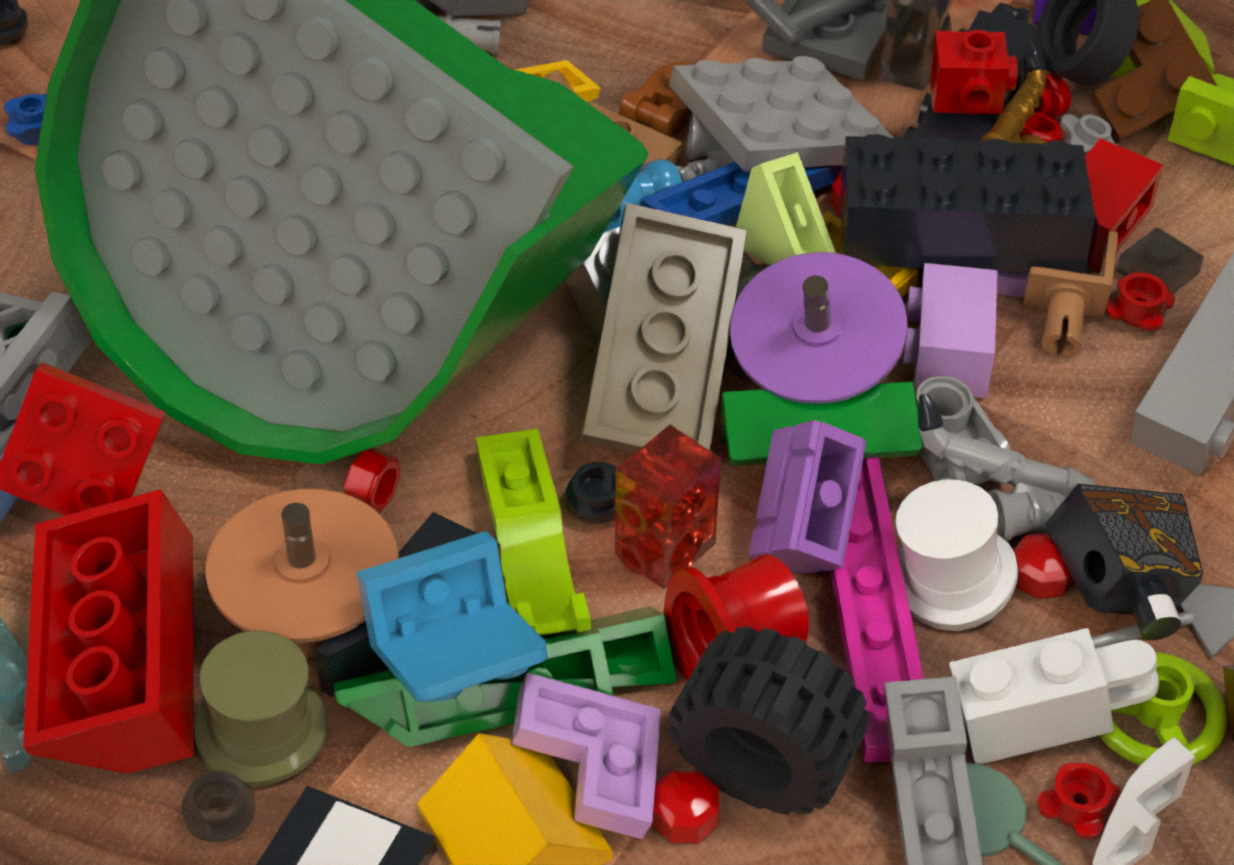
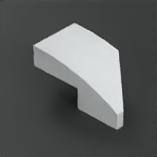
(1148, 791)

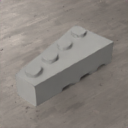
(1191, 401)

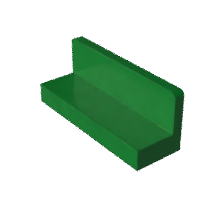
(882, 416)

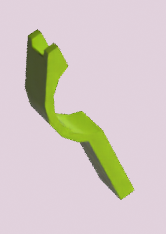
(530, 532)

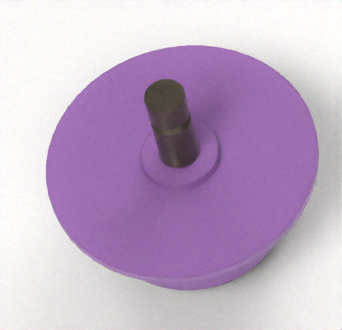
(818, 328)

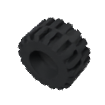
(769, 720)

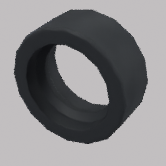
(1103, 50)

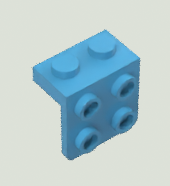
(446, 619)

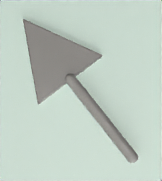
(1206, 610)

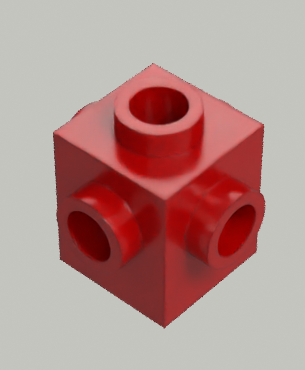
(971, 72)

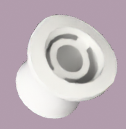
(952, 557)

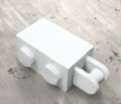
(1049, 692)

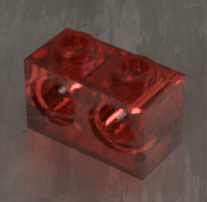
(666, 505)

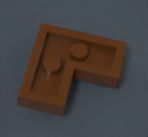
(1163, 63)

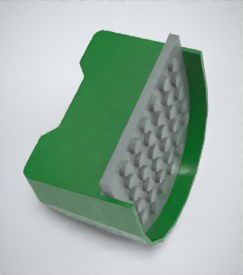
(310, 208)

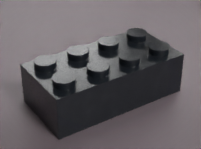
(965, 203)

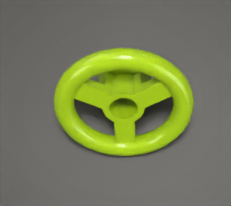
(1163, 712)

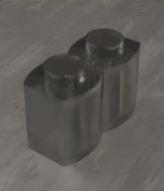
(911, 40)

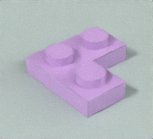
(609, 739)

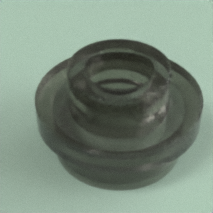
(213, 791)

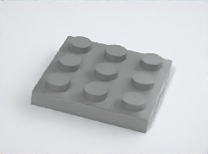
(774, 109)

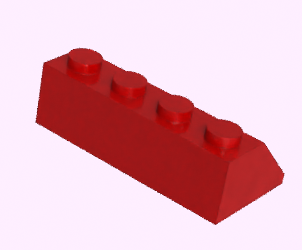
(112, 637)

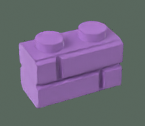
(808, 496)

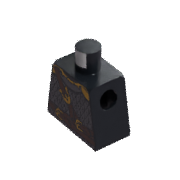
(1129, 553)

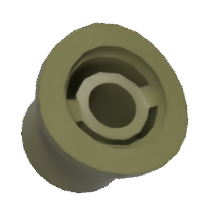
(258, 709)

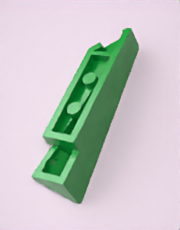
(616, 652)

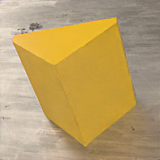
(508, 810)

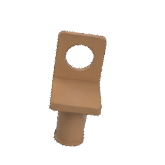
(1069, 299)

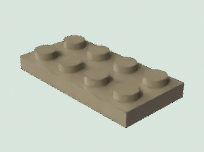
(663, 329)

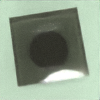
(1163, 257)

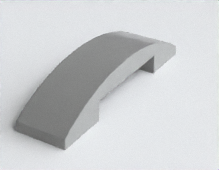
(931, 772)

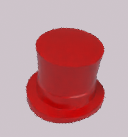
(751, 595)

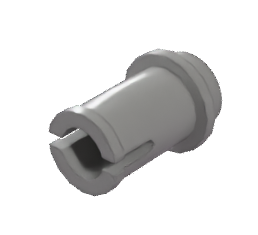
(480, 32)

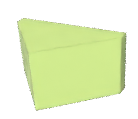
(782, 212)

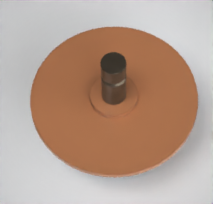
(294, 564)

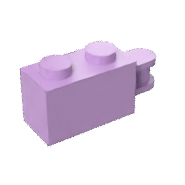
(953, 326)

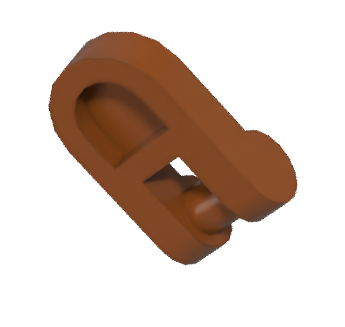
(657, 103)

